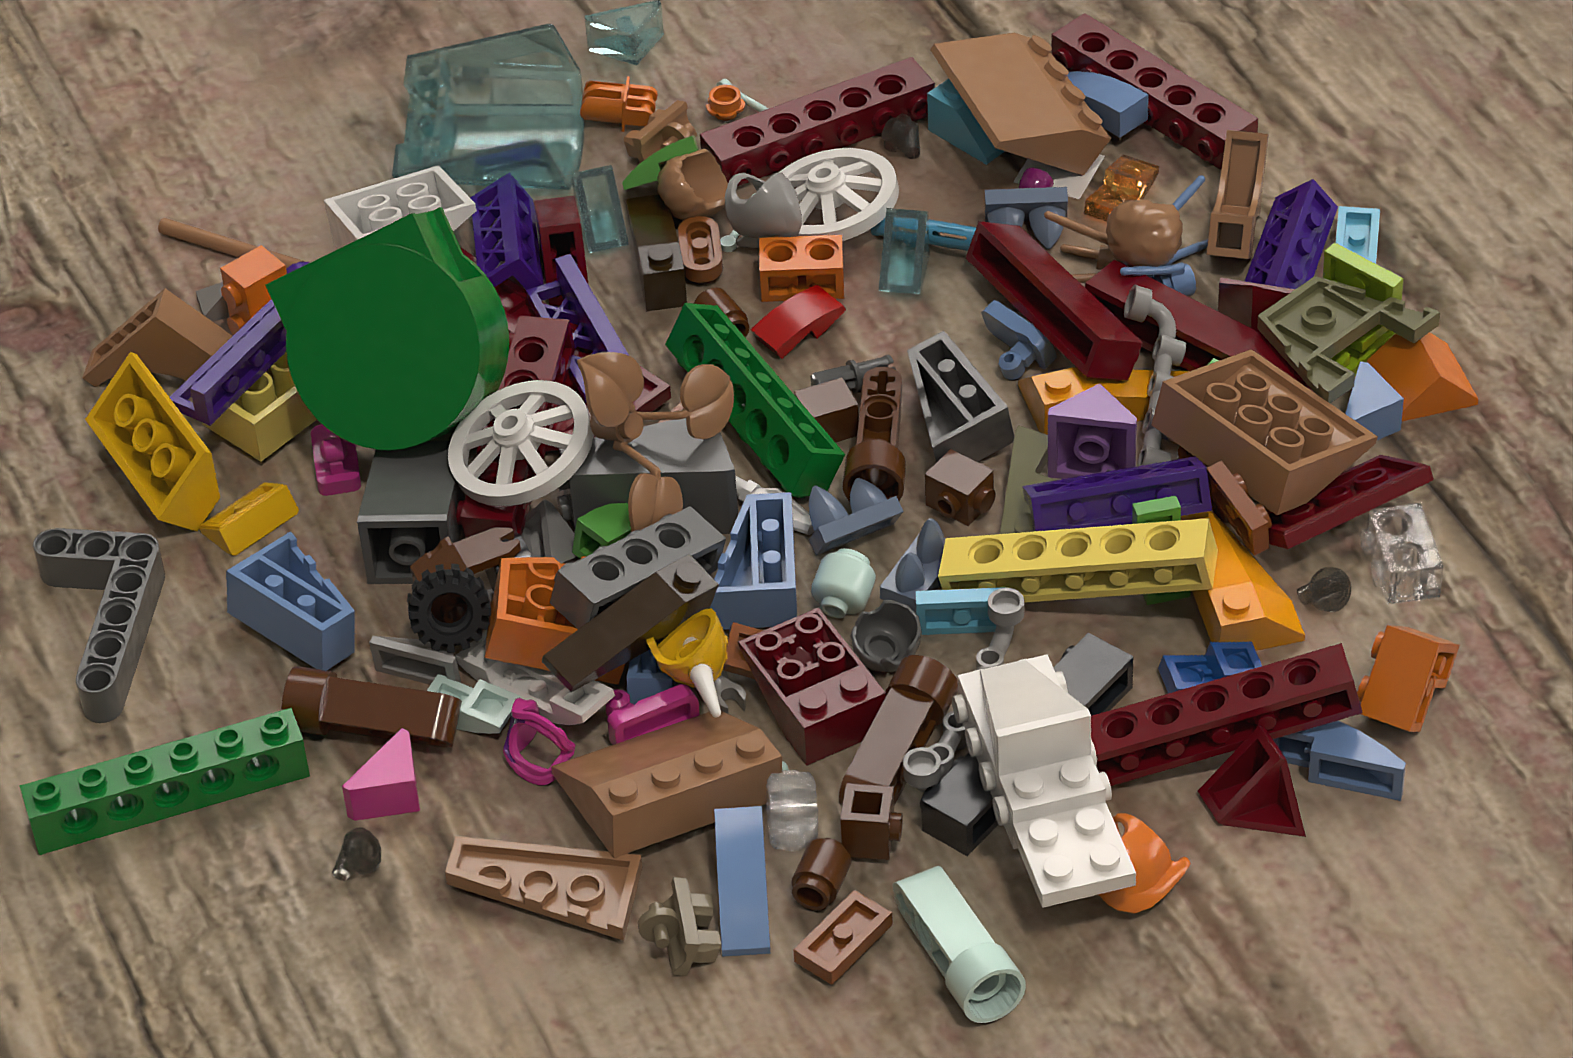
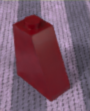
(558, 236)

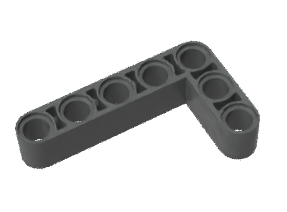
(132, 577)

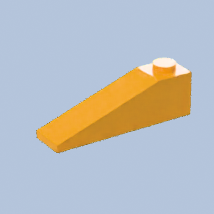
(1244, 597)

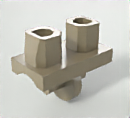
(675, 926)

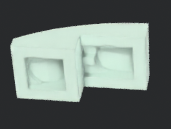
(482, 709)

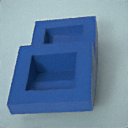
(1218, 662)

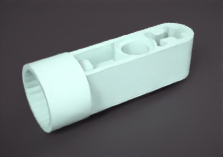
(973, 965)

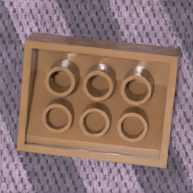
(1024, 99)
(1262, 427)
(669, 780)

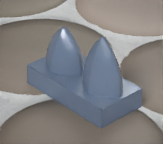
(1028, 204)
(835, 527)
(917, 567)

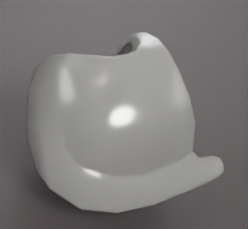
(768, 213)

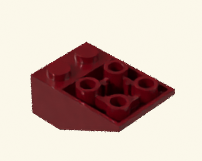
(813, 685)

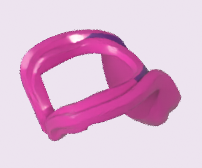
(522, 728)

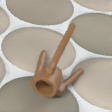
(1103, 255)

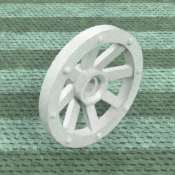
(826, 183)
(518, 436)

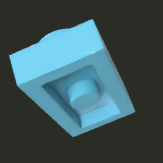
(1359, 230)
(954, 611)

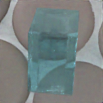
(625, 31)
(599, 209)
(904, 251)

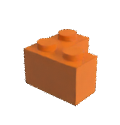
(245, 284)
(1405, 676)

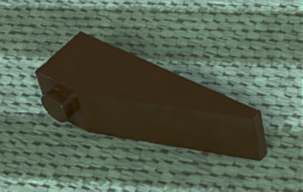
(657, 253)
(622, 629)

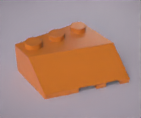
(523, 619)

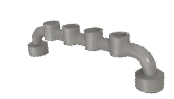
(1166, 353)
(927, 766)

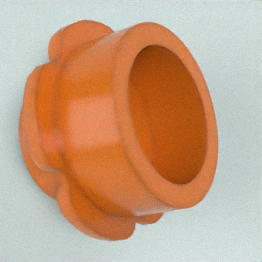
(725, 102)

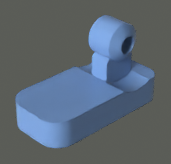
(1023, 337)

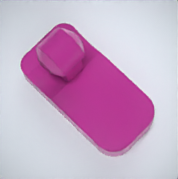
(334, 462)
(649, 714)

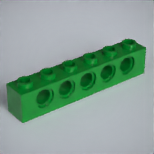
(763, 406)
(165, 781)

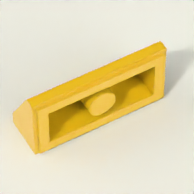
(250, 518)

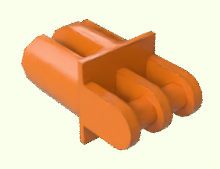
(618, 103)

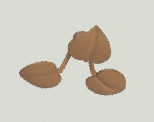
(610, 388)

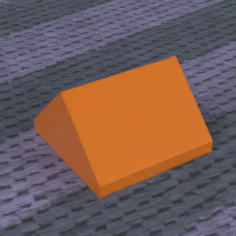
(1424, 376)

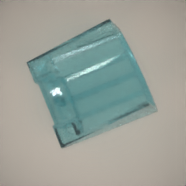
(495, 111)

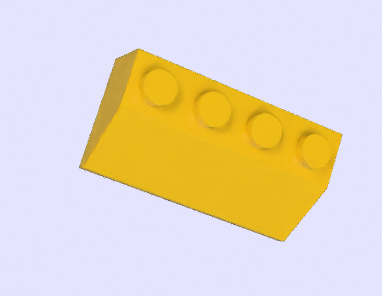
(155, 446)

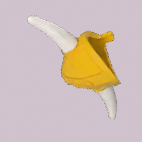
(695, 655)

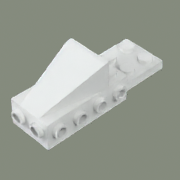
(1044, 778)

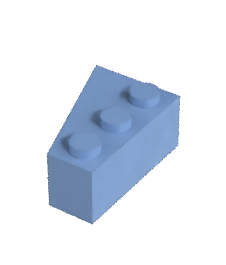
(759, 565)
(292, 604)

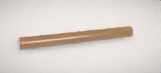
(213, 240)

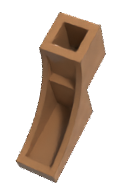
(1238, 195)

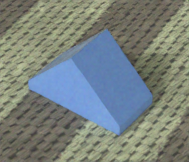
(1375, 402)

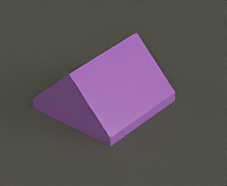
(1090, 435)

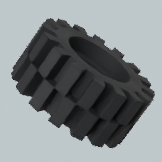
(449, 634)

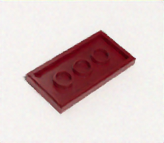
(1348, 497)

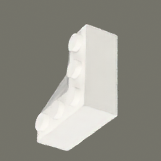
(378, 205)

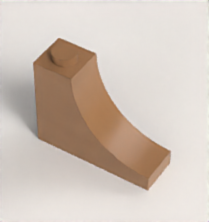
(165, 336)

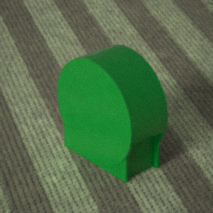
(393, 334)

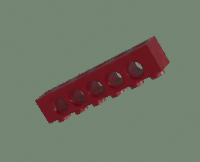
(1176, 102)
(819, 120)
(537, 351)
(1223, 714)

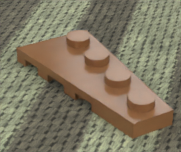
(554, 881)

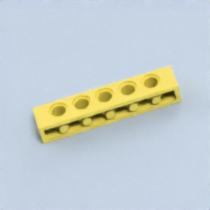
(1085, 560)

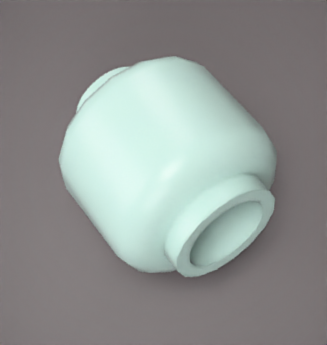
(843, 583)

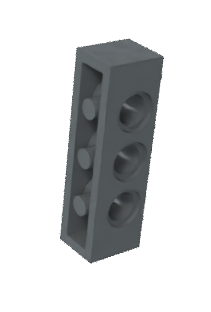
(612, 571)

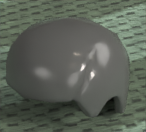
(886, 636)

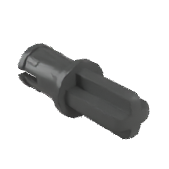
(851, 372)

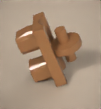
(662, 129)

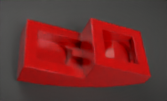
(792, 320)

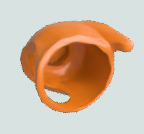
(1153, 866)

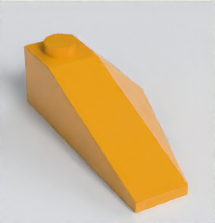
(1055, 387)

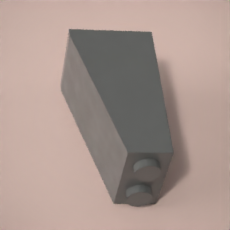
(698, 466)
(407, 510)

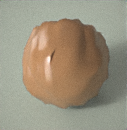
(692, 185)
(1144, 233)

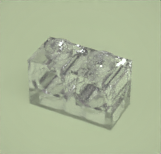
(1402, 553)

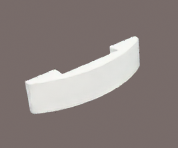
(542, 686)

